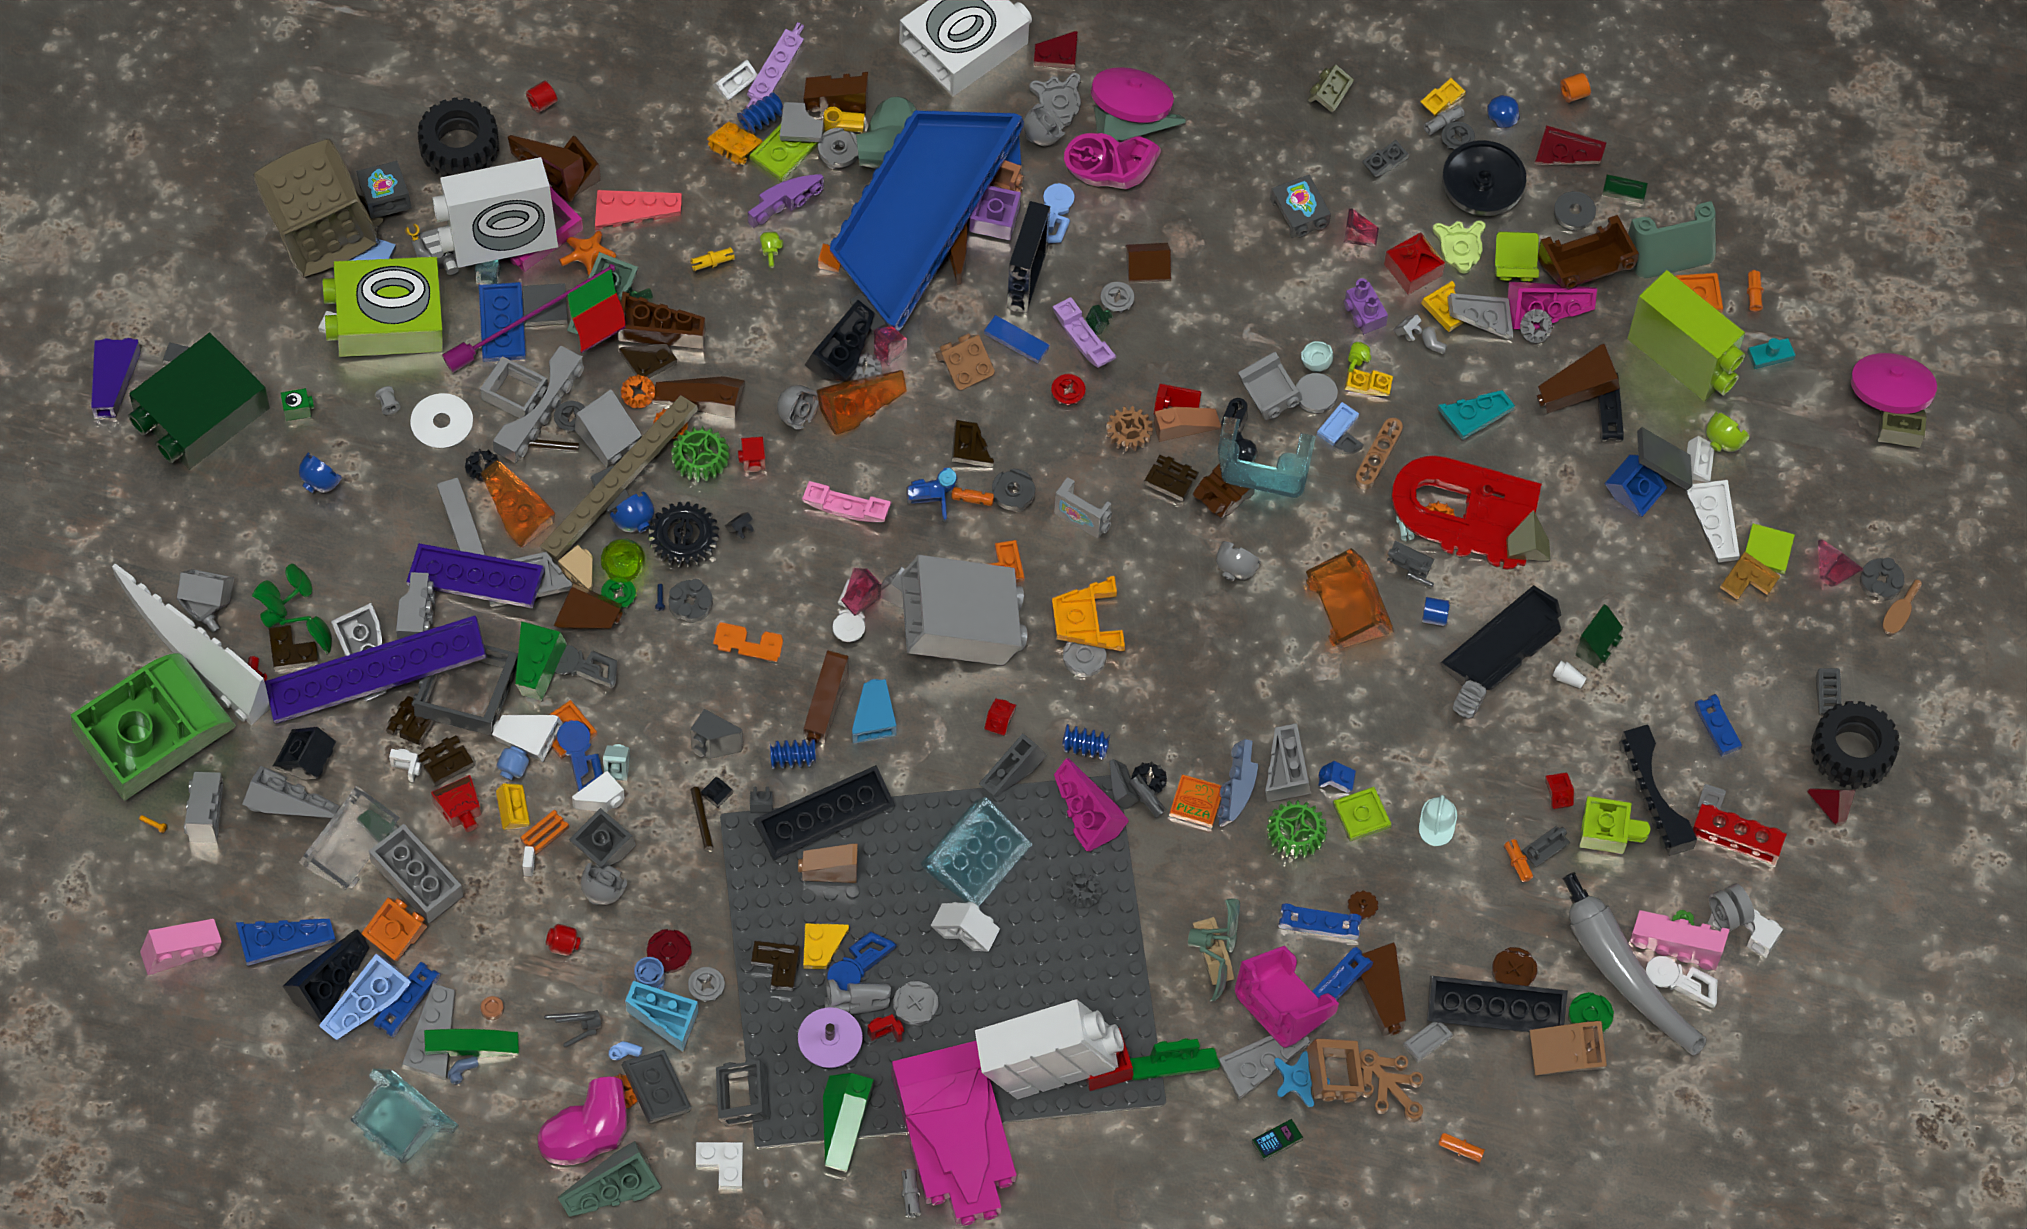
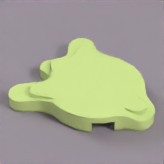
(1460, 245)

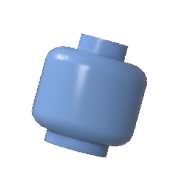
(512, 763)

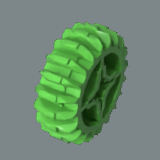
(707, 462)
(1282, 821)

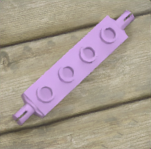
(776, 64)

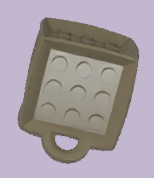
(316, 207)

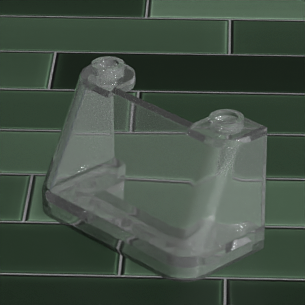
(348, 837)

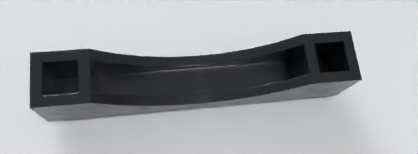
(1673, 828)

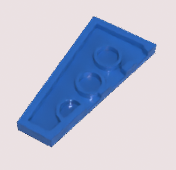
(274, 940)

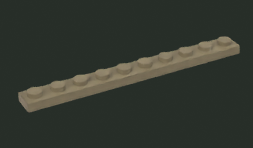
(619, 478)

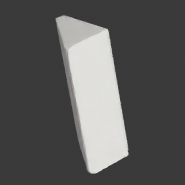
(735, 80)
(1701, 458)

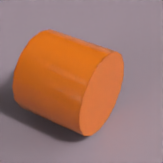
(1575, 87)

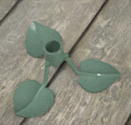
(1204, 938)

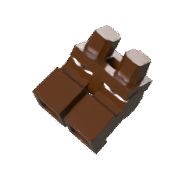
(1219, 495)

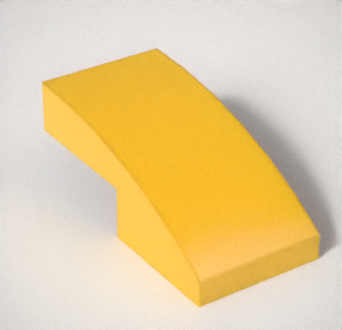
(1443, 98)

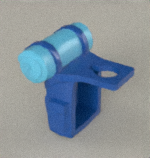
(932, 491)

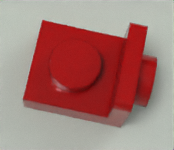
(1560, 790)

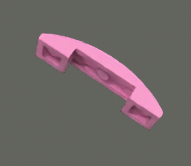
(846, 505)

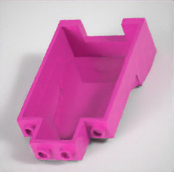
(954, 1131)

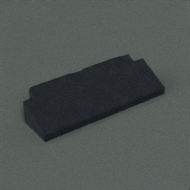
(1506, 640)

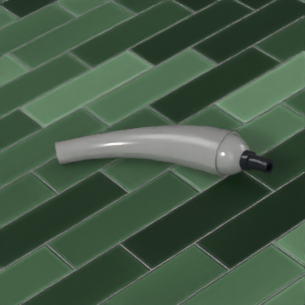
(1609, 950)

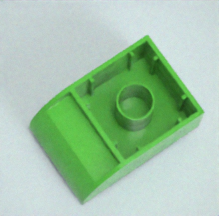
(150, 723)

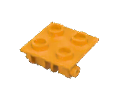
(734, 142)

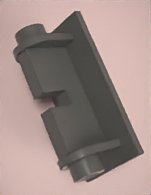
(1410, 559)
(1546, 845)

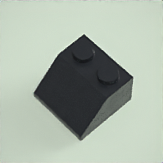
(305, 753)

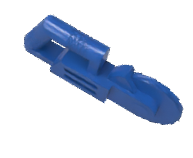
(574, 738)
(852, 970)

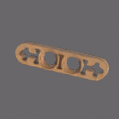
(1376, 452)

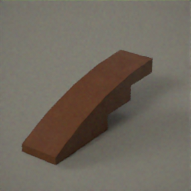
(958, 255)

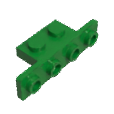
(1174, 1059)

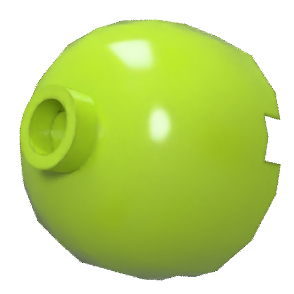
(1725, 434)

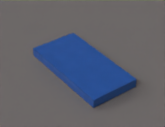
(499, 308)

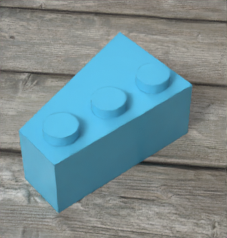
(663, 1012)

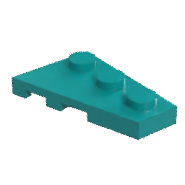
(1475, 414)

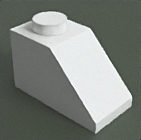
(600, 793)

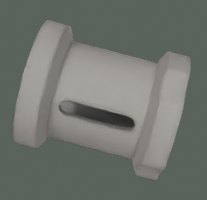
(387, 400)

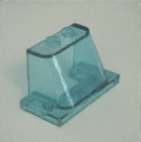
(399, 1116)

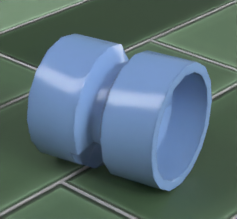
(650, 972)

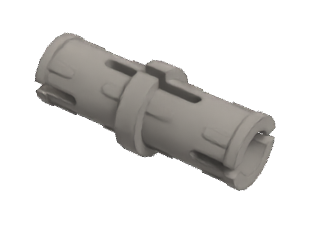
(1443, 119)
(910, 1193)

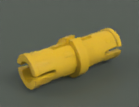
(712, 259)

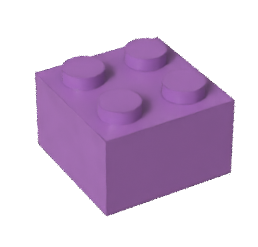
(996, 213)

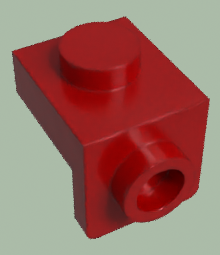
(999, 716)
(882, 1026)

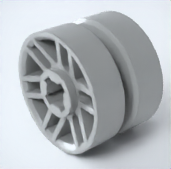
(1731, 907)

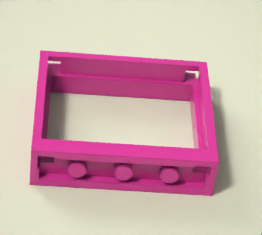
(572, 226)

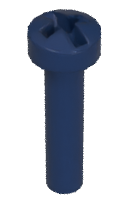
(660, 606)

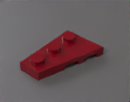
(1568, 148)

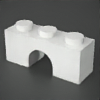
(1763, 933)

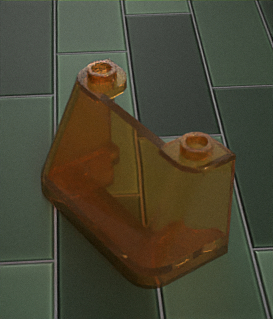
(1350, 600)

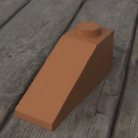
(1184, 421)

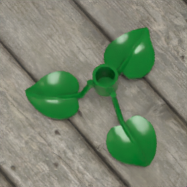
(276, 612)

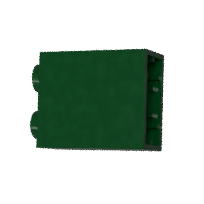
(197, 402)

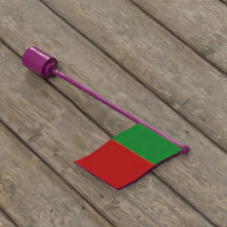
(593, 310)

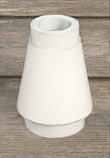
(1569, 675)

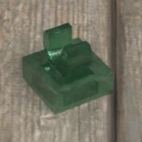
(1098, 319)

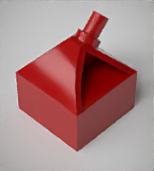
(1414, 263)

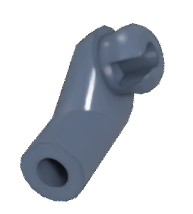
(458, 1068)

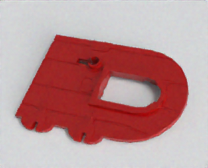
(1486, 518)

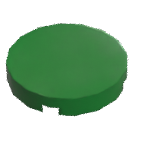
(1591, 1008)

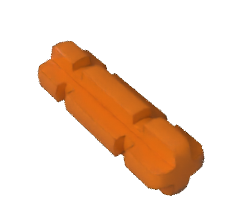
(972, 496)

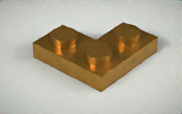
(1748, 571)

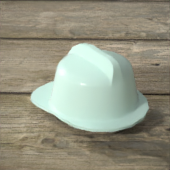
(1437, 821)

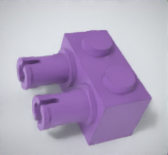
(1365, 307)

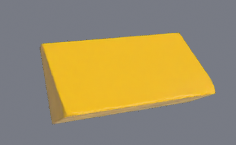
(512, 806)

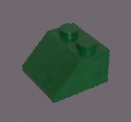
(1600, 638)

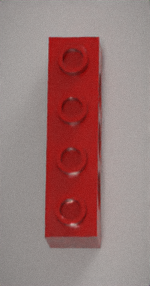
(1744, 844)

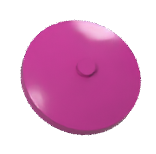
(1132, 95)
(1893, 383)

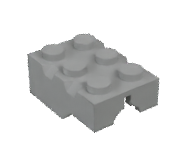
(416, 606)

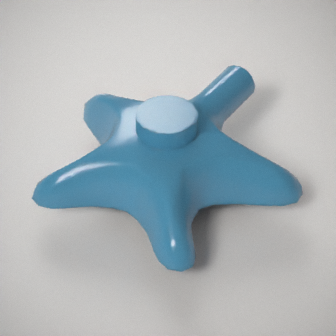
(1296, 1079)

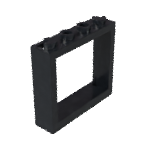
(1028, 257)

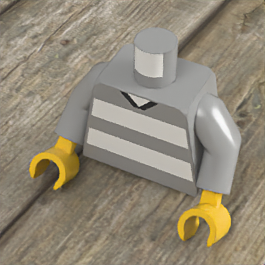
(429, 246)

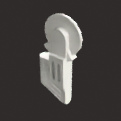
(846, 625)
(1666, 973)

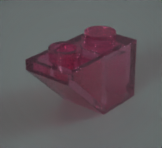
(889, 344)

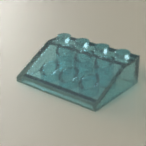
(976, 852)

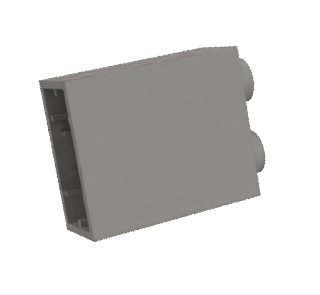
(962, 610)

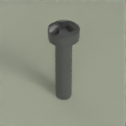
(1413, 576)

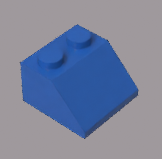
(1635, 485)

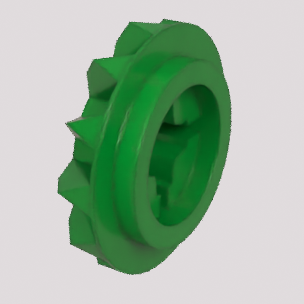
(628, 592)

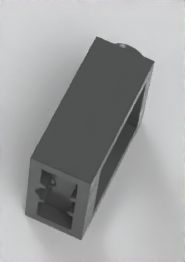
(748, 1113)

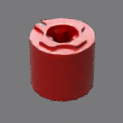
(541, 96)

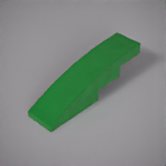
(473, 1042)

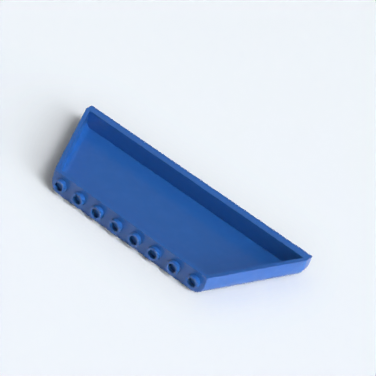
(920, 204)

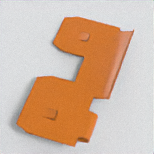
(735, 637)

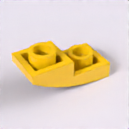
(1371, 383)

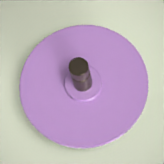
(830, 1037)

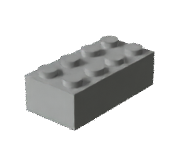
(416, 873)

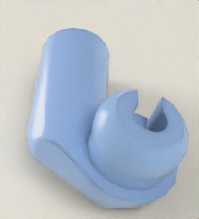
(623, 1049)

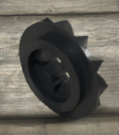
(472, 467)
(1157, 772)

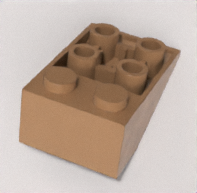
(1568, 1048)

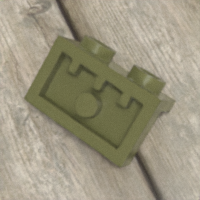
(1331, 87)

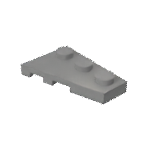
(1483, 312)

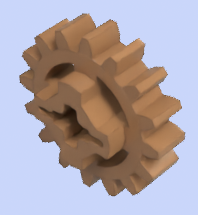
(1128, 426)

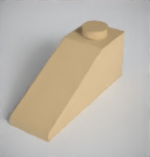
(1218, 948)

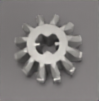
(1469, 699)

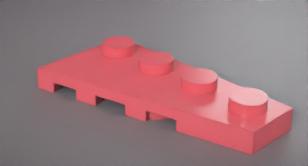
(634, 206)

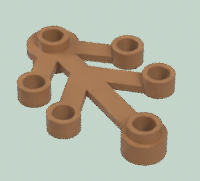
(1389, 1081)

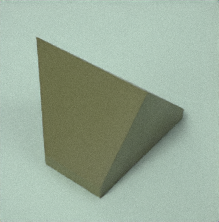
(1529, 541)

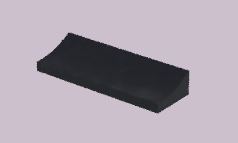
(824, 812)
(1495, 1004)

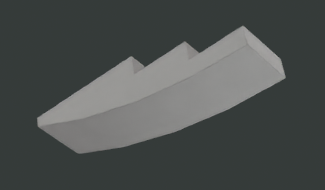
(459, 516)

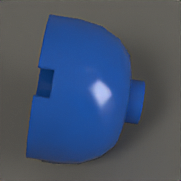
(317, 475)
(634, 513)

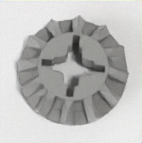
(1111, 290)
(1527, 328)
(872, 362)
(704, 975)

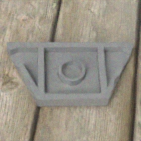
(553, 579)

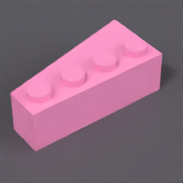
(1679, 939)

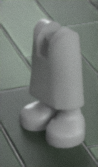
(858, 997)

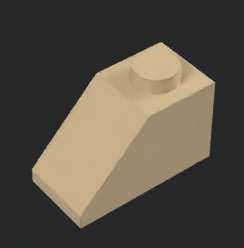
(578, 567)

